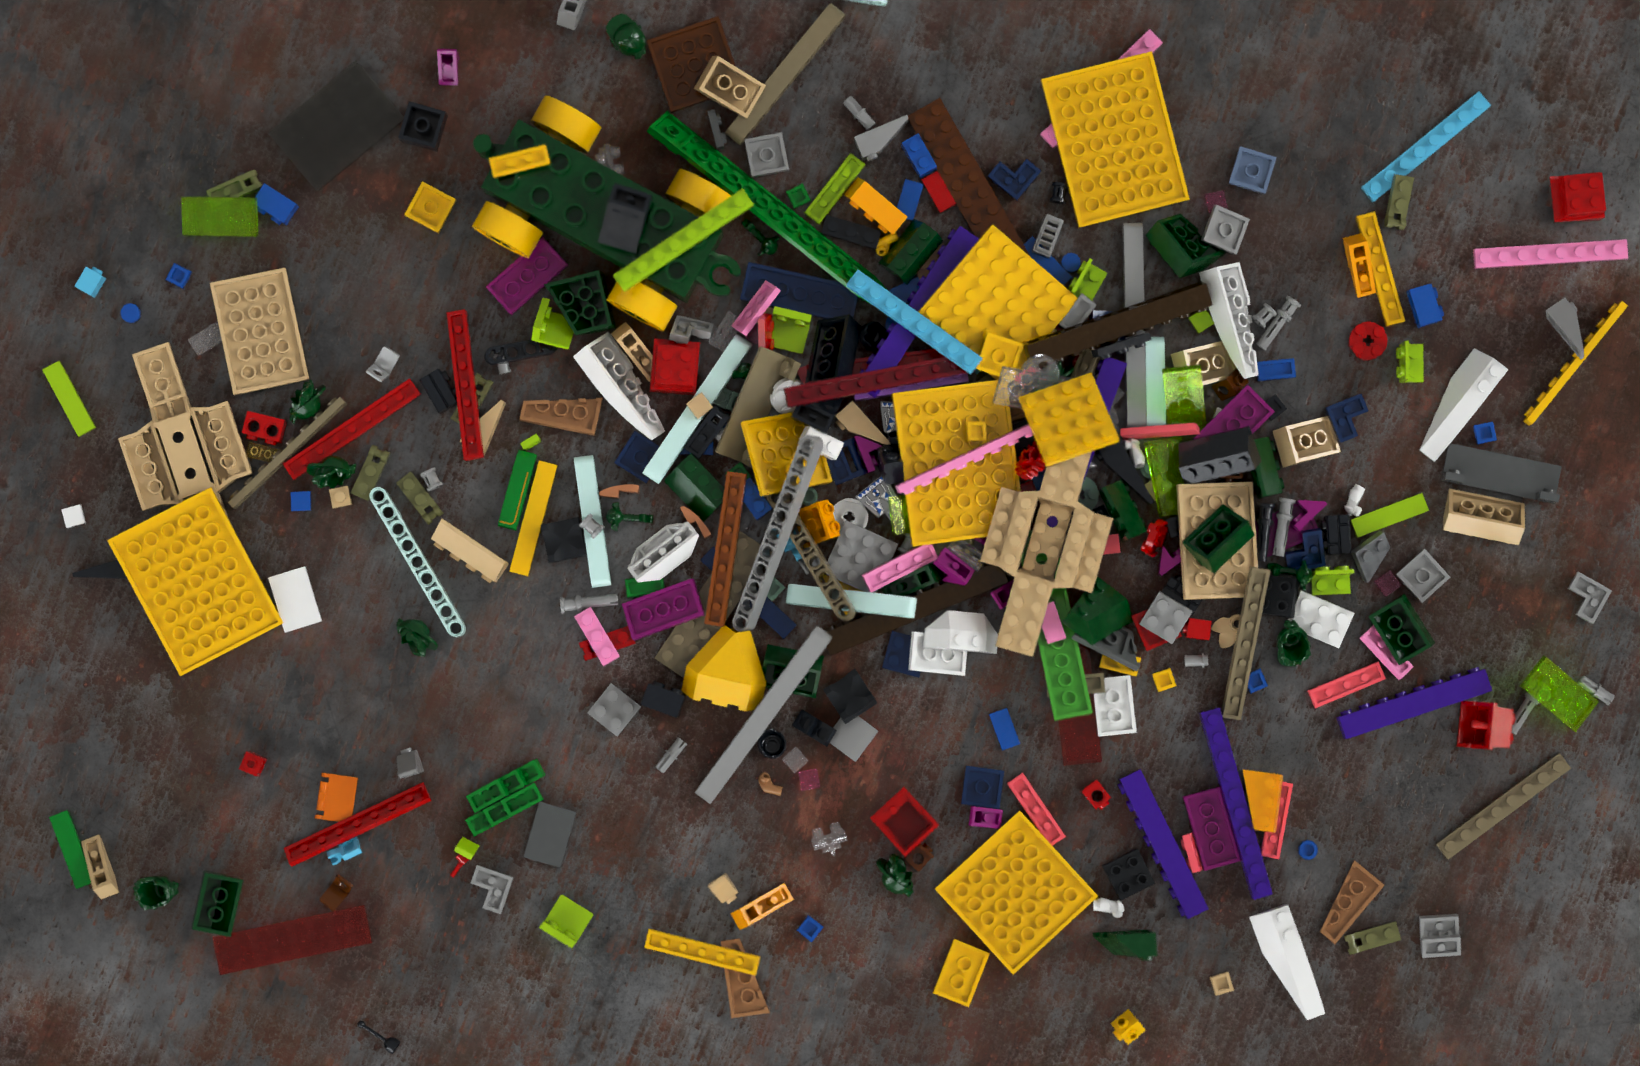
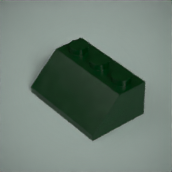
(911, 251)
(1266, 473)
(696, 487)
(1218, 538)
(1401, 629)
(778, 658)
(217, 903)

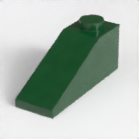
(914, 581)

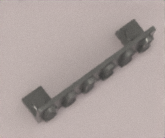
(1501, 473)

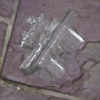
(606, 157)
(830, 841)

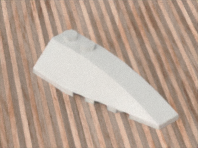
(1231, 315)
(613, 377)
(1462, 398)
(1287, 957)

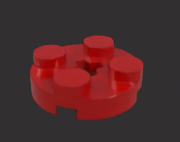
(1360, 332)
(1156, 537)

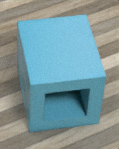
(90, 281)

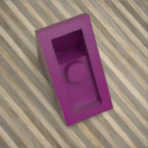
(448, 66)
(865, 447)
(1310, 508)
(1166, 562)
(955, 569)
(1002, 594)
(985, 817)

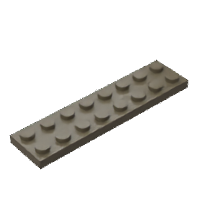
(692, 636)

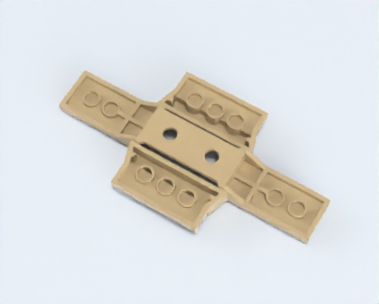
(159, 462)
(1035, 581)

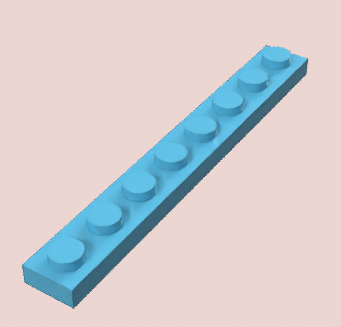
(1426, 145)
(914, 322)

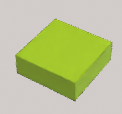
(1201, 321)
(530, 442)
(466, 848)

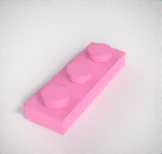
(755, 308)
(597, 636)
(1375, 643)

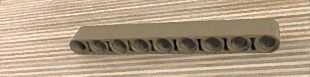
(787, 72)
(822, 569)

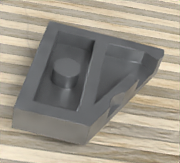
(1370, 555)

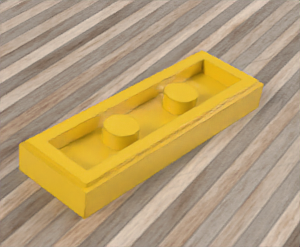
(519, 161)

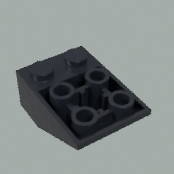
(625, 218)
(817, 414)

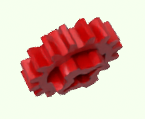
(1030, 462)

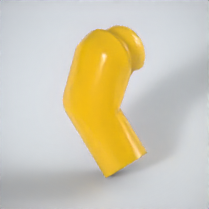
(884, 244)

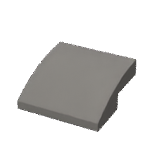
(853, 737)
(1439, 935)

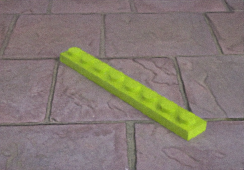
(683, 240)

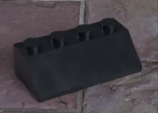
(833, 348)
(1218, 455)

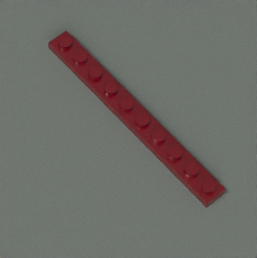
(871, 381)

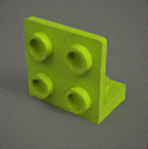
(1088, 281)
(551, 327)
(790, 329)
(1410, 363)
(1331, 581)
(566, 921)

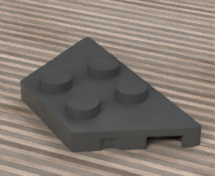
(1116, 646)

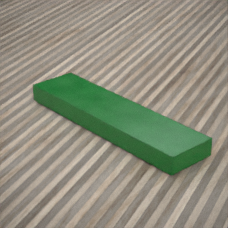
(71, 848)

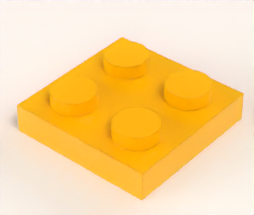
(430, 207)
(998, 352)

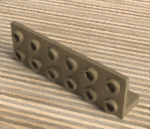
(754, 400)

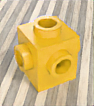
(1127, 1027)

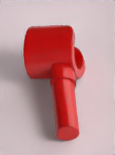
(462, 860)

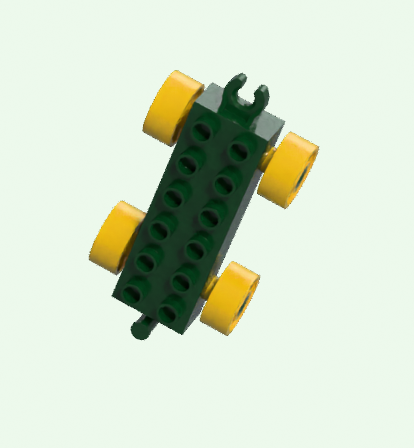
(573, 201)

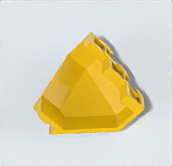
(726, 671)

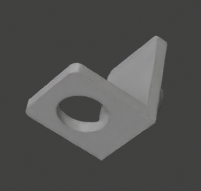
(383, 364)

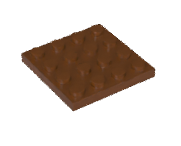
(682, 58)

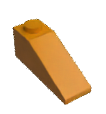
(1359, 264)
(762, 906)

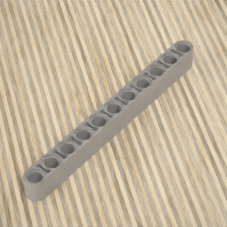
(1134, 293)
(784, 527)
(763, 714)

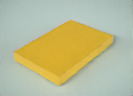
(961, 972)

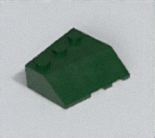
(1182, 245)
(584, 302)
(1122, 510)
(1098, 613)
(1129, 943)

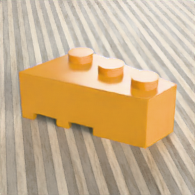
(875, 206)
(1263, 798)

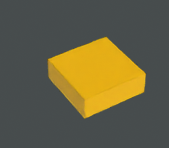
(976, 431)
(1163, 679)

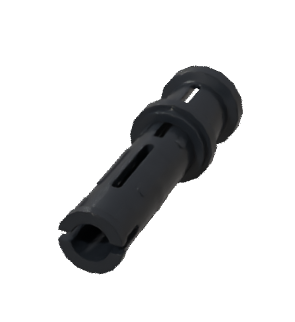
(1264, 521)

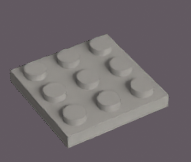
(857, 553)

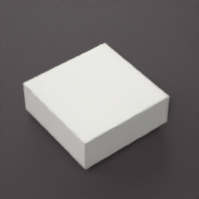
(73, 516)

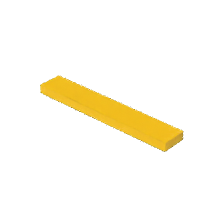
(1381, 269)
(533, 518)
(702, 951)

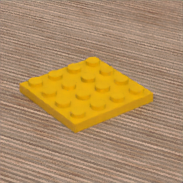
(1068, 419)
(771, 449)

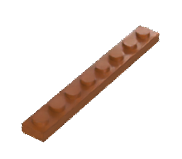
(725, 549)

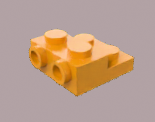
(820, 521)

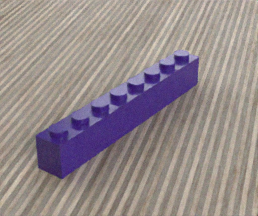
(1414, 703)
(1163, 844)

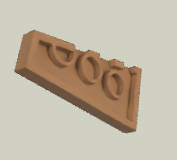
(564, 414)
(1354, 896)
(742, 988)

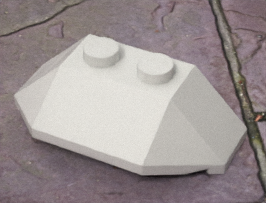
(663, 552)
(961, 633)

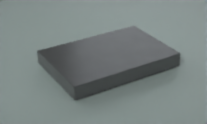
(550, 834)

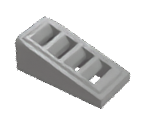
(1052, 221)

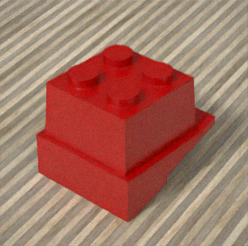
(1578, 197)
(674, 367)
(1484, 725)
(904, 821)

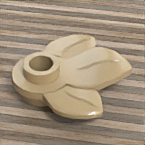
(1227, 630)

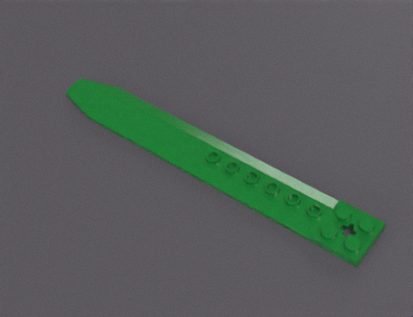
(766, 205)

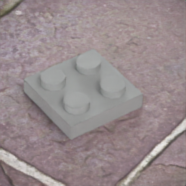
(766, 154)
(1225, 229)
(1422, 575)
(1165, 617)
(614, 709)

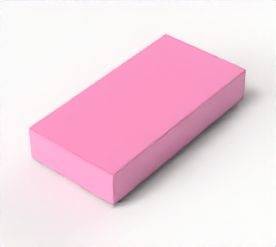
(1052, 625)

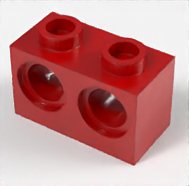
(265, 423)

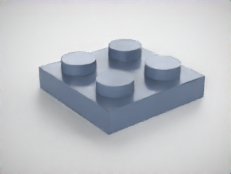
(1252, 170)

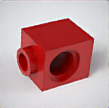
(1197, 629)
(253, 763)
(1089, 789)

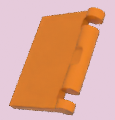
(336, 797)

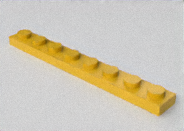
(1569, 368)

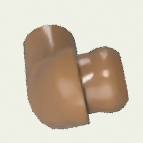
(767, 785)

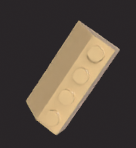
(1484, 516)
(469, 550)

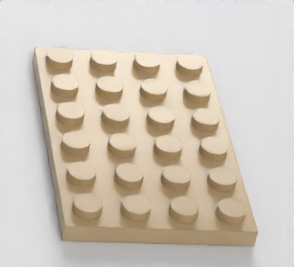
(259, 331)
(1194, 506)

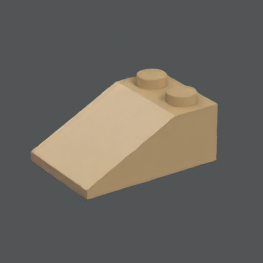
(729, 86)
(1213, 358)
(1306, 441)

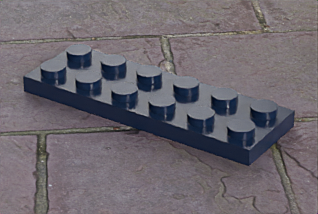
(800, 292)

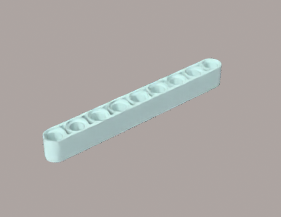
(687, 422)
(410, 555)

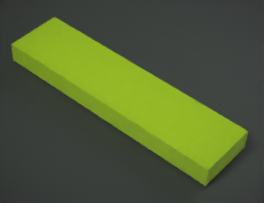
(834, 188)
(69, 398)
(1389, 515)

